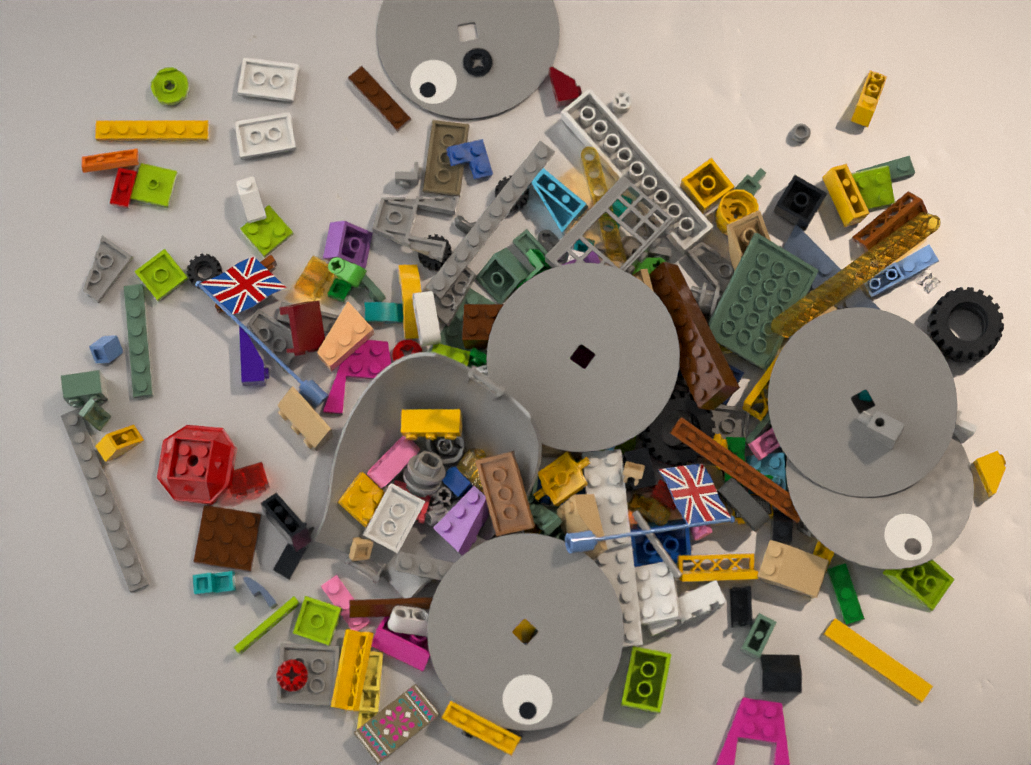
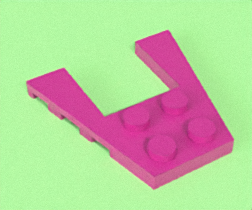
(364, 364)
(757, 721)

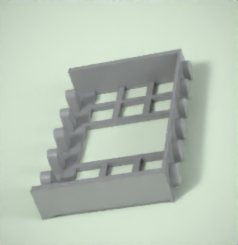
(598, 210)

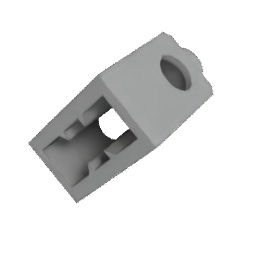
(887, 433)

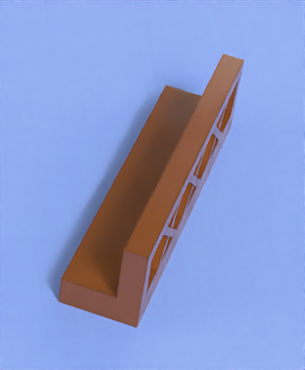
(891, 223)

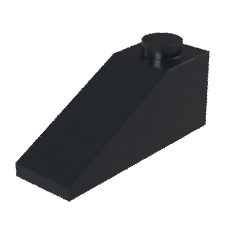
(781, 527)

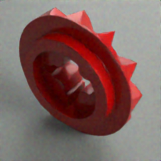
(406, 346)
(298, 681)

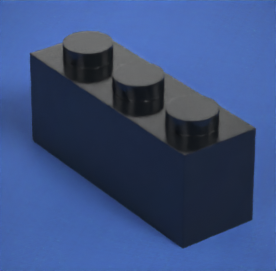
(286, 522)

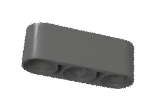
(743, 504)

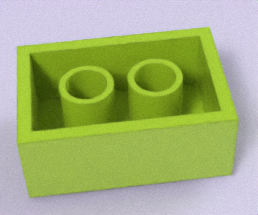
(646, 680)

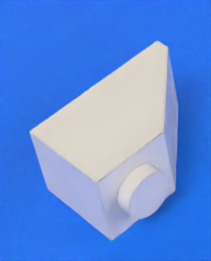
(251, 199)

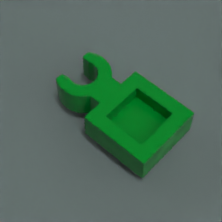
(340, 290)

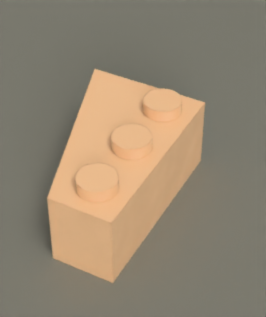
(345, 337)

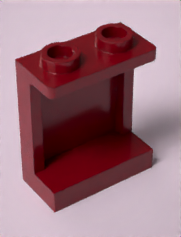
(305, 326)

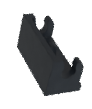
(741, 607)

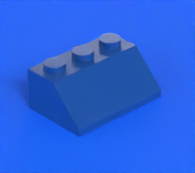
(674, 542)

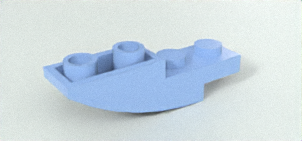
(901, 271)

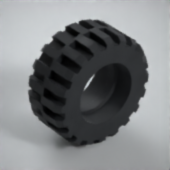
(982, 308)
(680, 453)

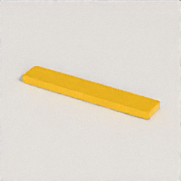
(878, 660)

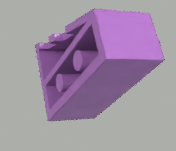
(464, 521)

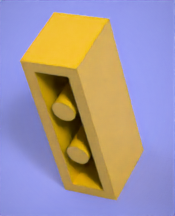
(845, 195)
(431, 423)

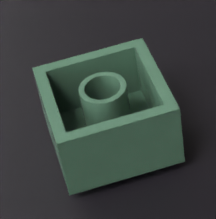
(82, 386)

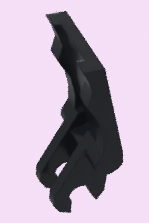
(290, 559)

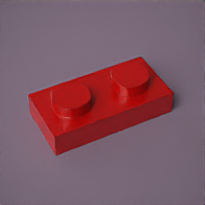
(123, 188)

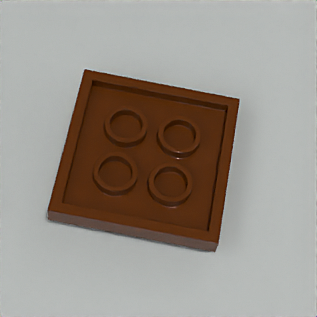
(227, 538)

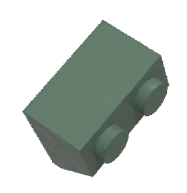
(502, 275)

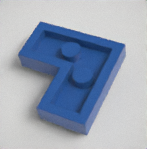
(474, 154)

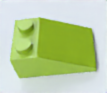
(923, 582)

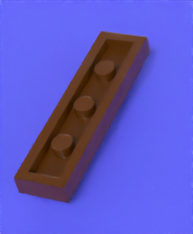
(379, 98)

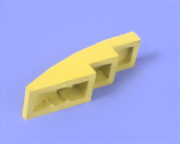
(372, 688)

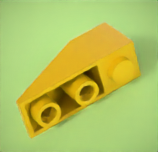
(869, 98)

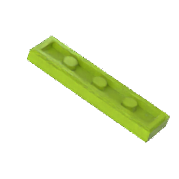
(267, 625)

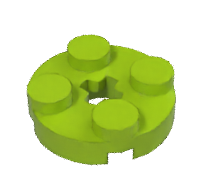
(167, 96)

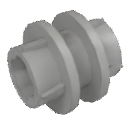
(706, 299)
(424, 474)

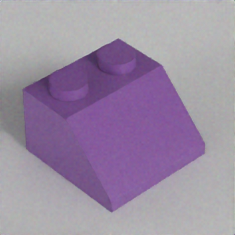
(348, 243)

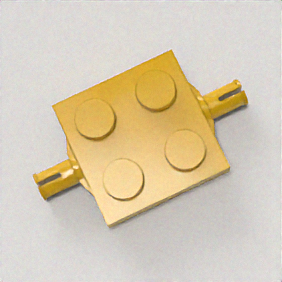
(562, 478)

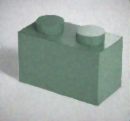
(758, 636)

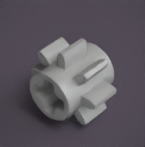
(444, 492)
(435, 514)

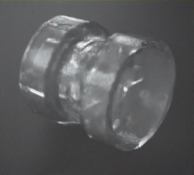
(927, 281)

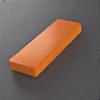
(110, 160)

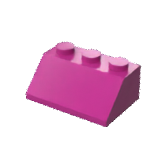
(402, 646)

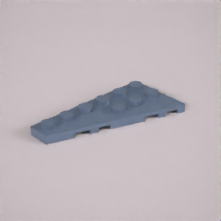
(807, 250)

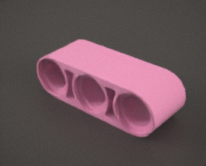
(393, 461)

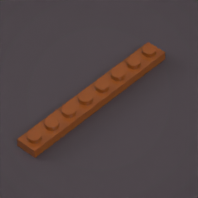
(735, 467)

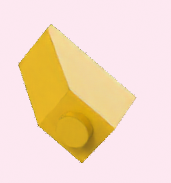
(119, 442)
(990, 470)

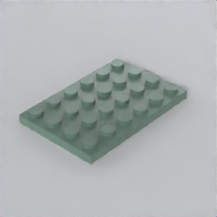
(759, 290)

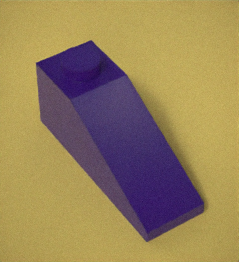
(252, 366)

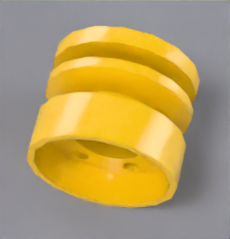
(734, 202)

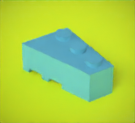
(559, 200)

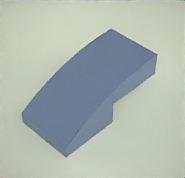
(257, 589)

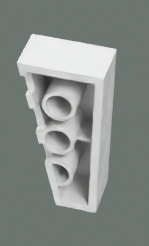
(691, 606)

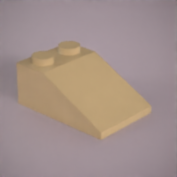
(741, 232)
(580, 515)
(793, 569)

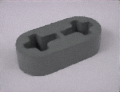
(553, 239)

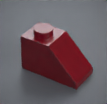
(563, 87)

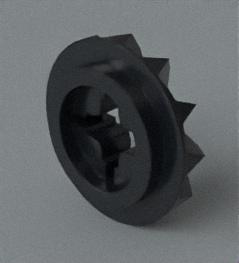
(477, 53)

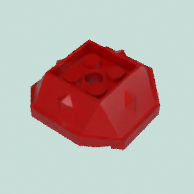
(214, 469)

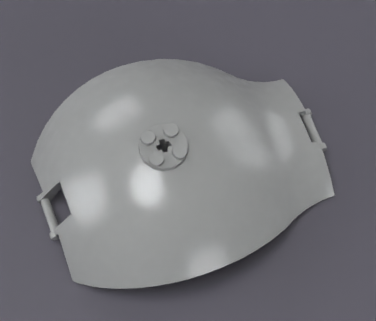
(374, 425)

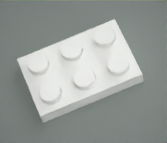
(268, 79)
(265, 135)
(394, 518)
(656, 594)

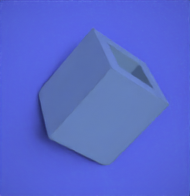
(106, 349)

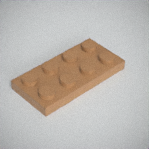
(505, 493)

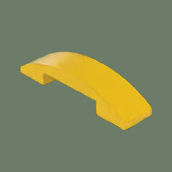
(410, 284)

